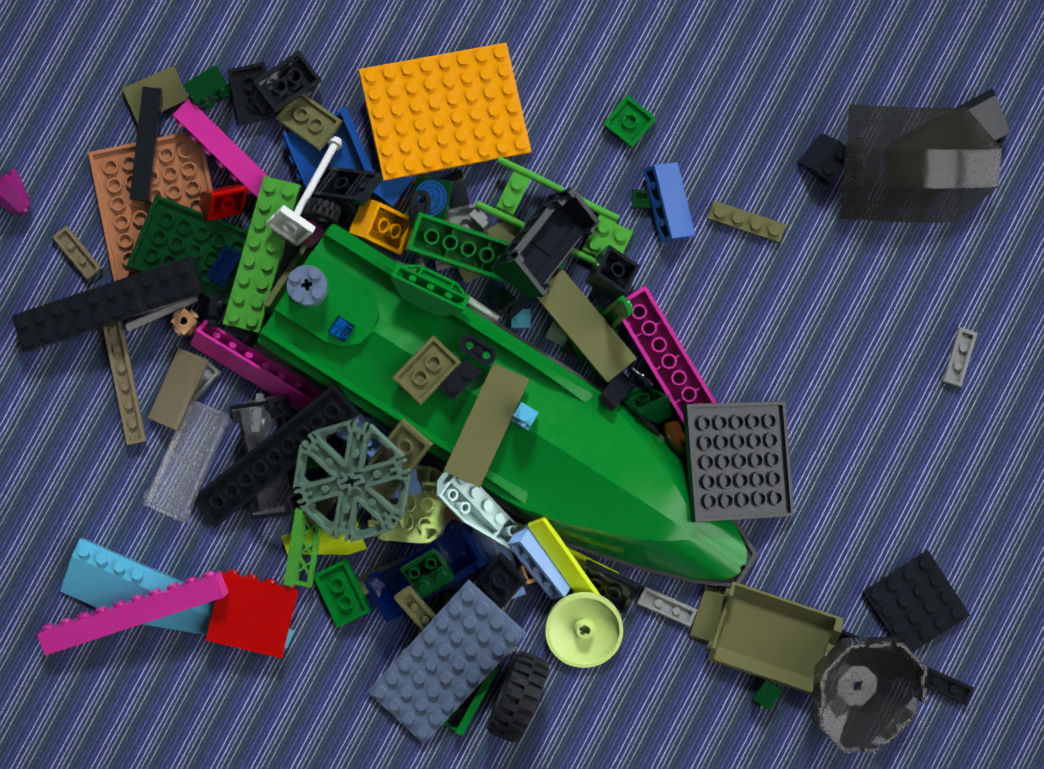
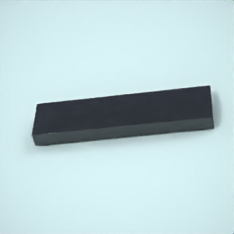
(615, 391)

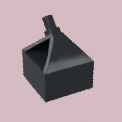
(611, 274)

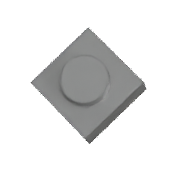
(479, 218)

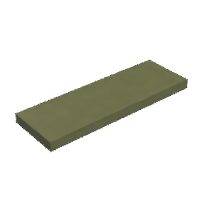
(586, 327)
(486, 425)

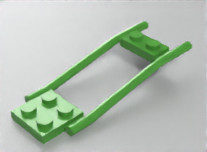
(606, 231)

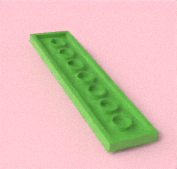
(260, 257)

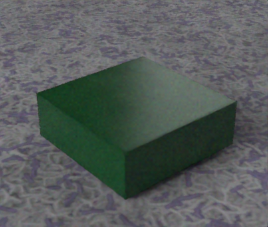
(640, 199)

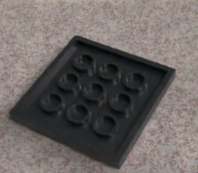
(916, 602)

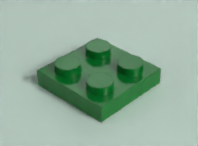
(629, 121)

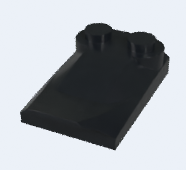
(283, 84)

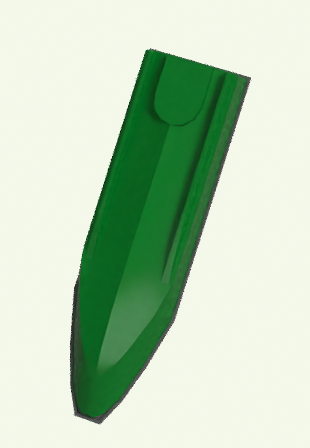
(589, 470)

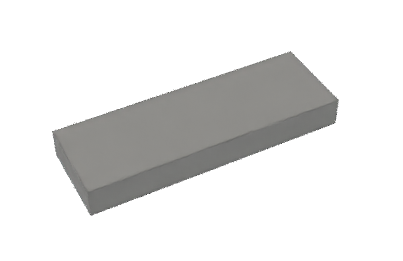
(959, 357)
(667, 606)

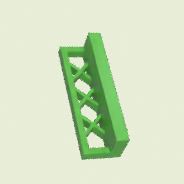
(296, 550)

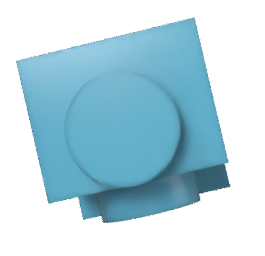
(524, 416)

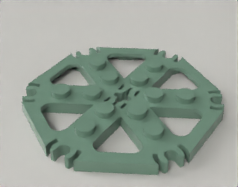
(335, 485)

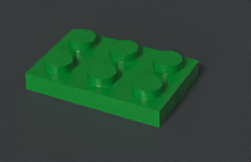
(342, 593)

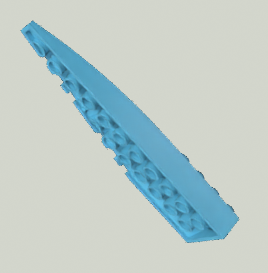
(105, 577)

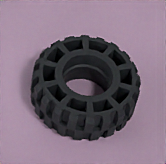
(518, 697)

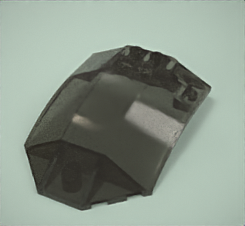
(916, 164)

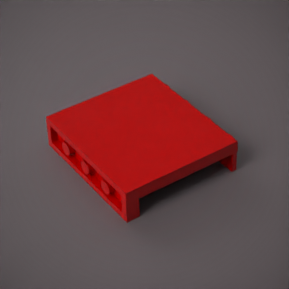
(253, 614)

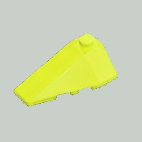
(329, 545)

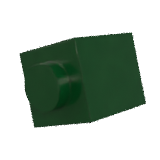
(766, 695)

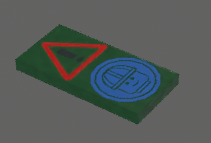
(440, 194)

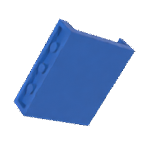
(308, 158)

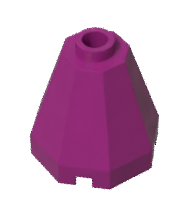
(13, 193)

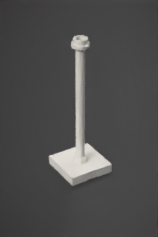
(289, 223)

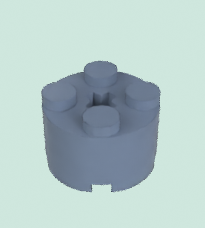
(316, 292)

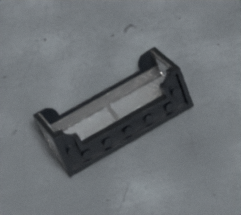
(257, 421)

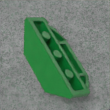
(429, 290)

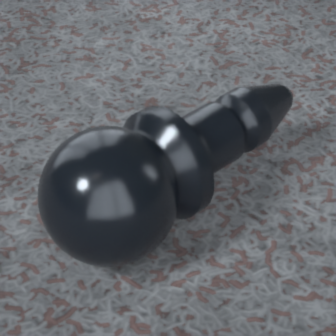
(647, 382)

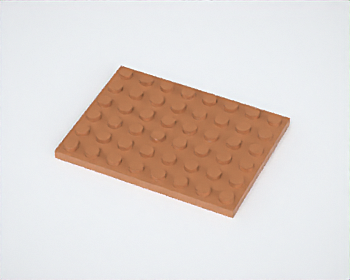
(178, 175)

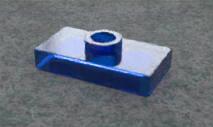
(224, 266)

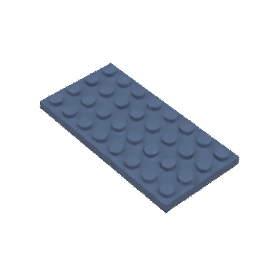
(446, 661)

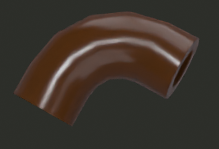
(675, 437)

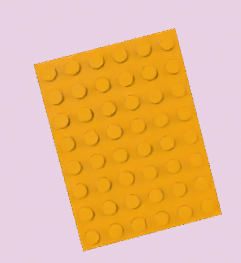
(444, 111)

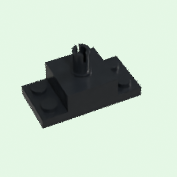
(346, 187)

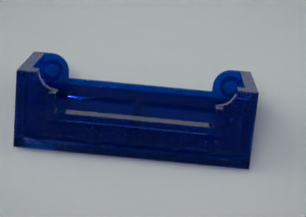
(458, 547)

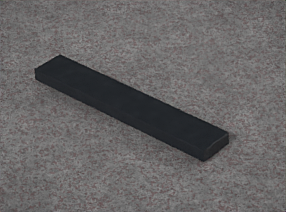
(146, 144)

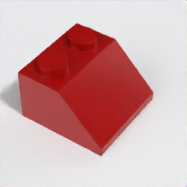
(223, 201)

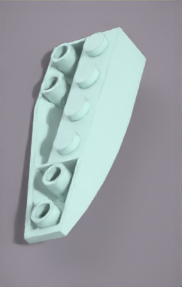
(476, 508)

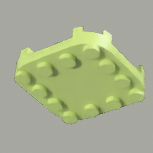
(423, 514)

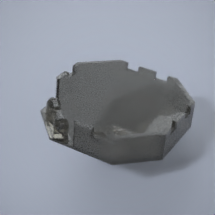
(882, 706)

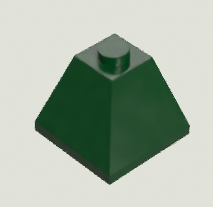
(650, 404)

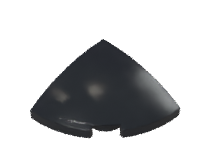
(459, 194)

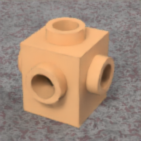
(191, 325)

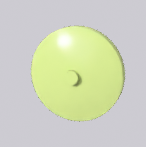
(584, 629)

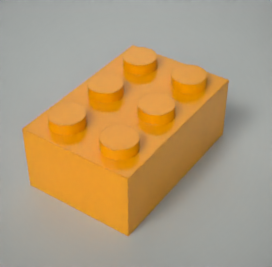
(381, 226)

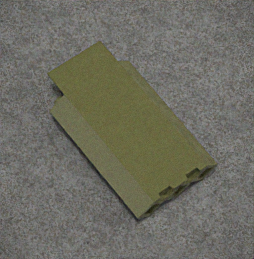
(765, 634)

